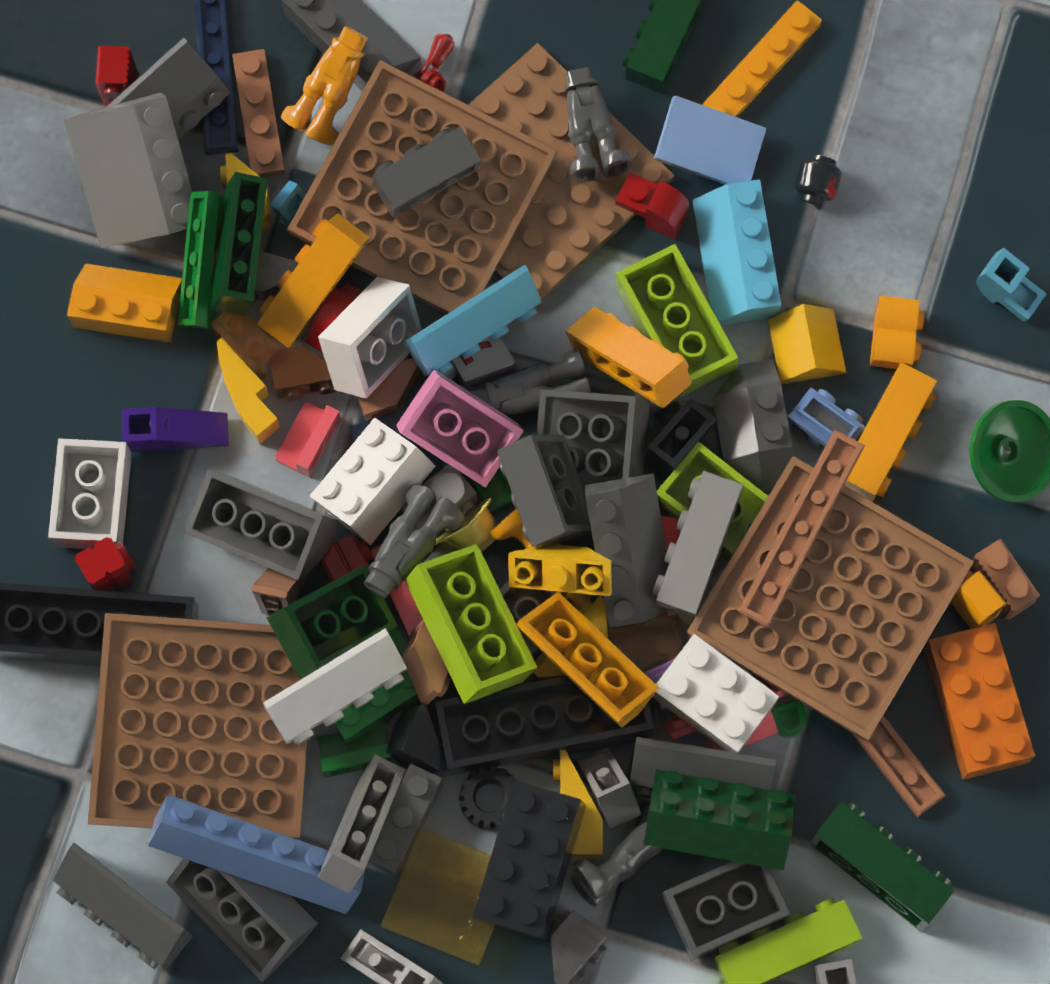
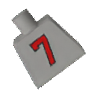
(487, 363)

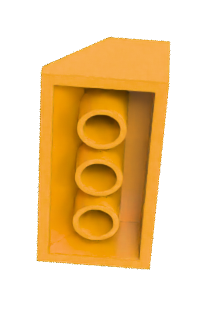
(588, 658)

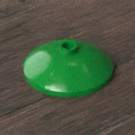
(1025, 462)

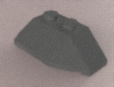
(754, 424)

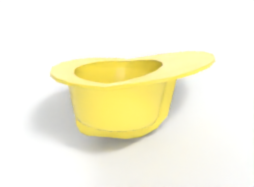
(473, 530)

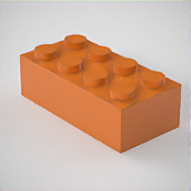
(979, 701)

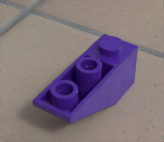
(173, 429)

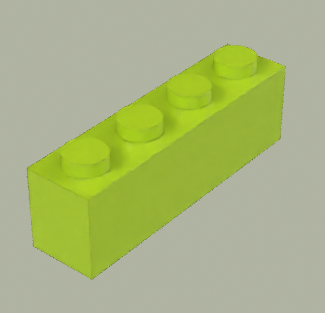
(789, 947)

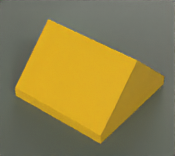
(806, 344)

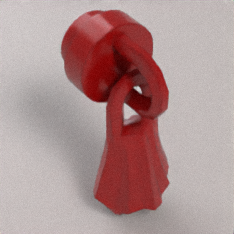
(440, 50)

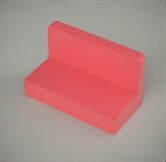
(308, 438)

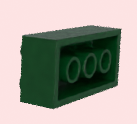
(720, 819)
(882, 866)

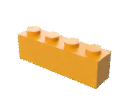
(312, 280)
(629, 356)
(888, 430)

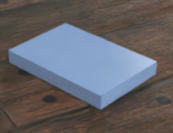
(709, 142)

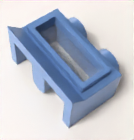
(820, 416)

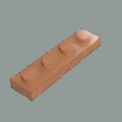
(258, 113)

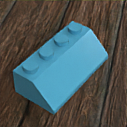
(737, 253)
(474, 321)

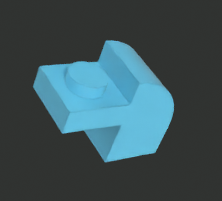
(1006, 283)

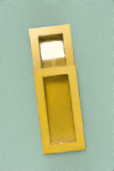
(246, 394)

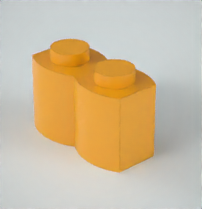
(895, 332)
(977, 600)

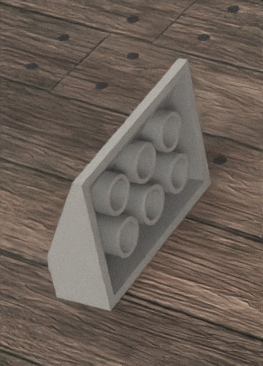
(131, 170)

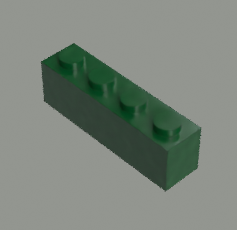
(660, 42)
(239, 244)

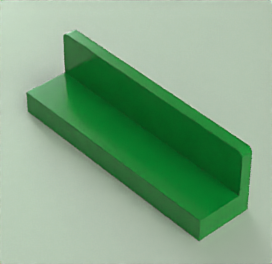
(200, 259)

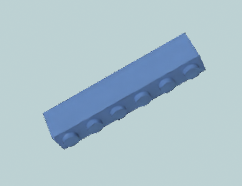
(247, 852)

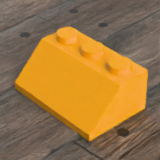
(125, 302)

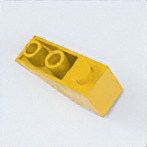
(590, 835)

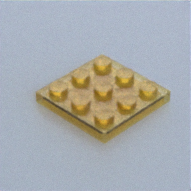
(439, 898)

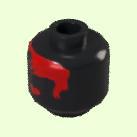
(818, 179)

